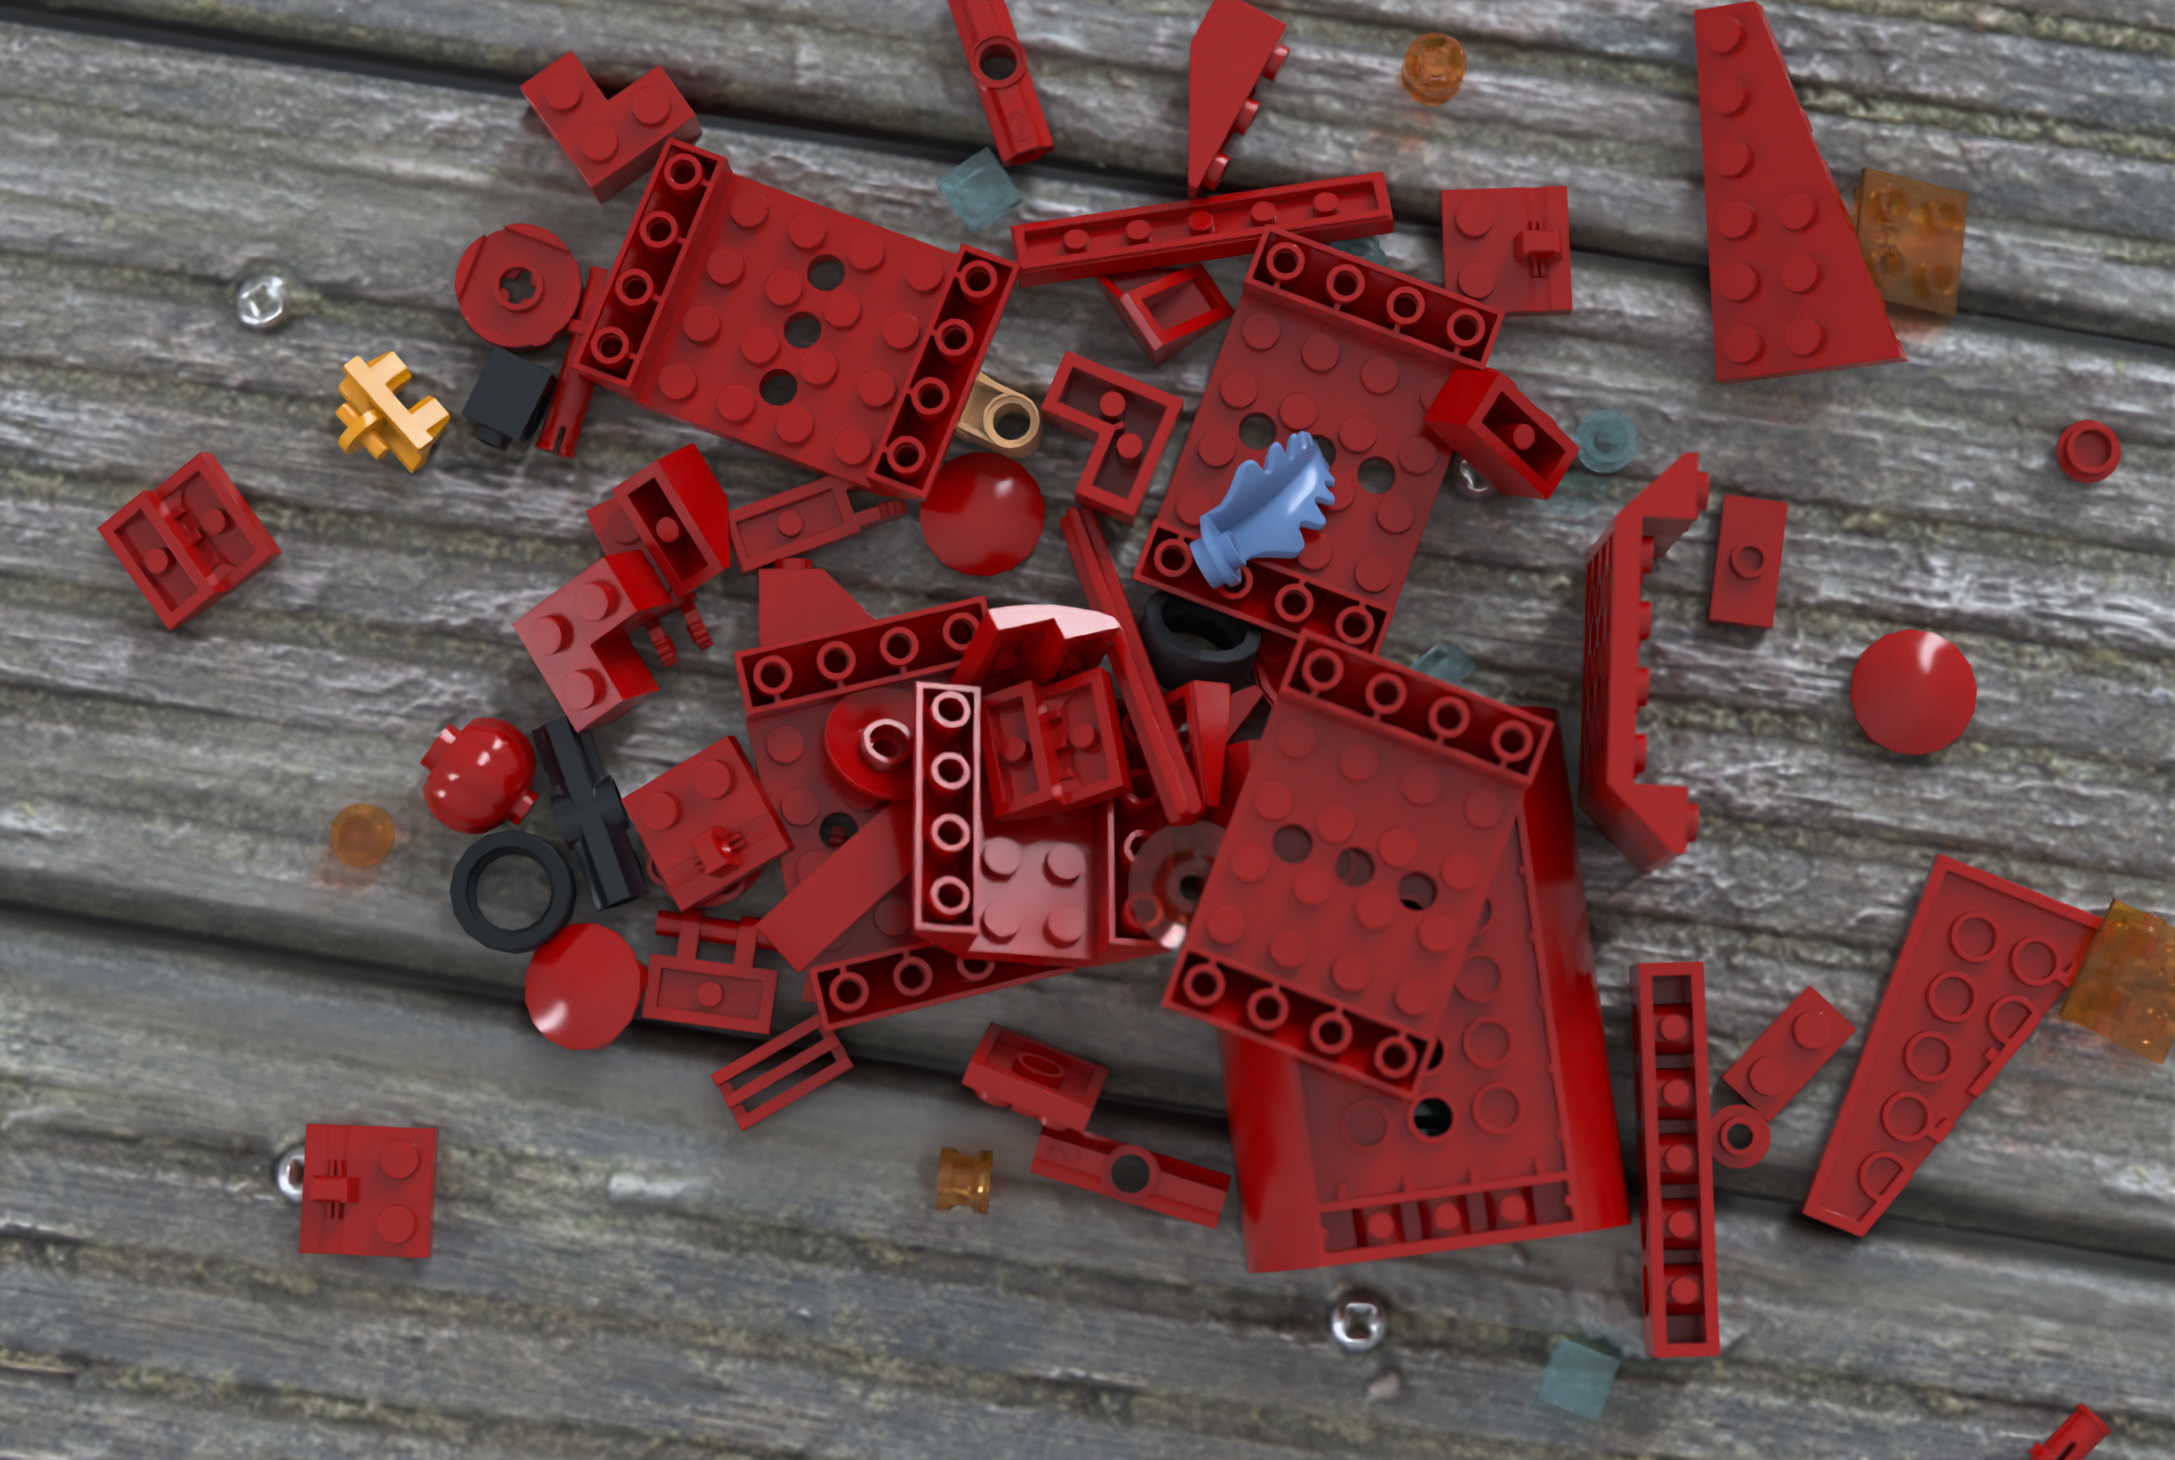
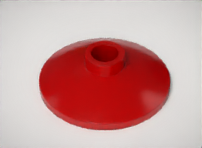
(873, 722)

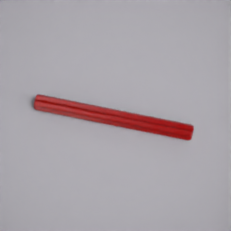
(1133, 669)

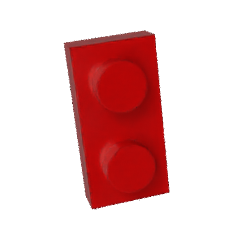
(1787, 1053)

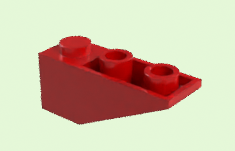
(1226, 67)

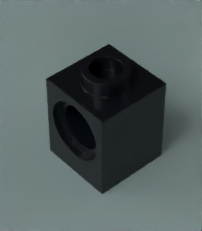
(509, 400)

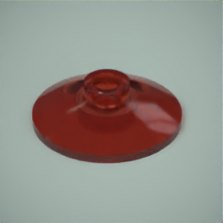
(1157, 878)

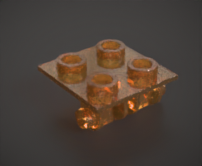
(1911, 239)
(2128, 983)

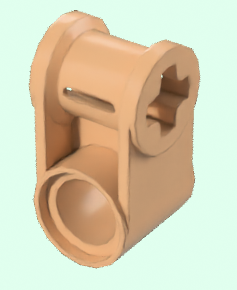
(986, 408)

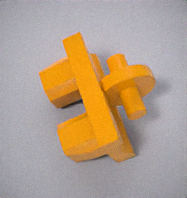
(379, 419)

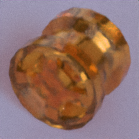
(1440, 57)
(964, 1180)

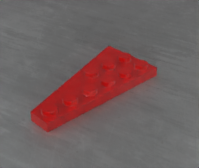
(1779, 239)
(1955, 1008)

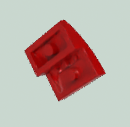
(189, 541)
(1034, 645)
(1053, 746)

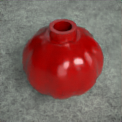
(480, 776)

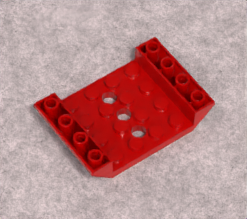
(724, 271)
(1355, 363)
(785, 703)
(1374, 766)
(1641, 820)

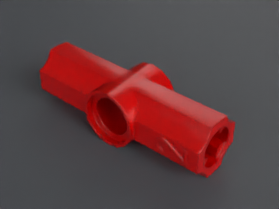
(1009, 103)
(1172, 1187)

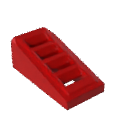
(1202, 721)

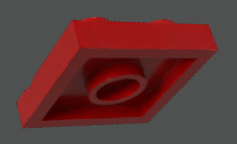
(1508, 248)
(708, 823)
(1035, 1079)
(368, 1190)

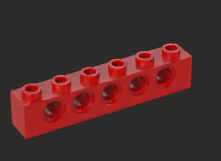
(1674, 1160)

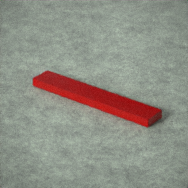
(1199, 228)

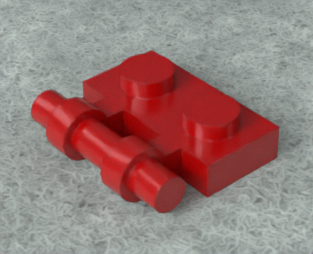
(709, 991)

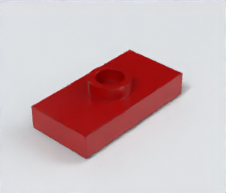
(1747, 562)

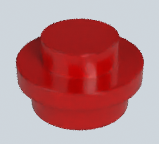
(2088, 451)

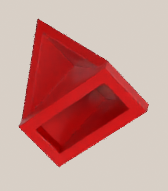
(1166, 307)

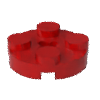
(503, 256)

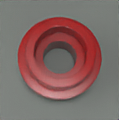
(1758, 1130)

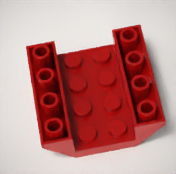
(1026, 886)

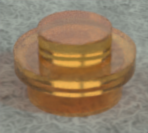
(362, 835)

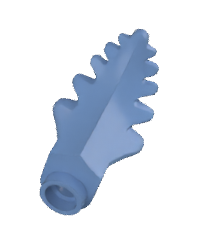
(1265, 510)

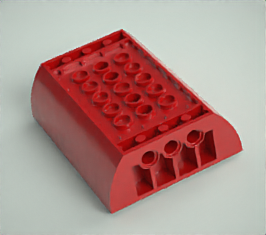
(1524, 1067)

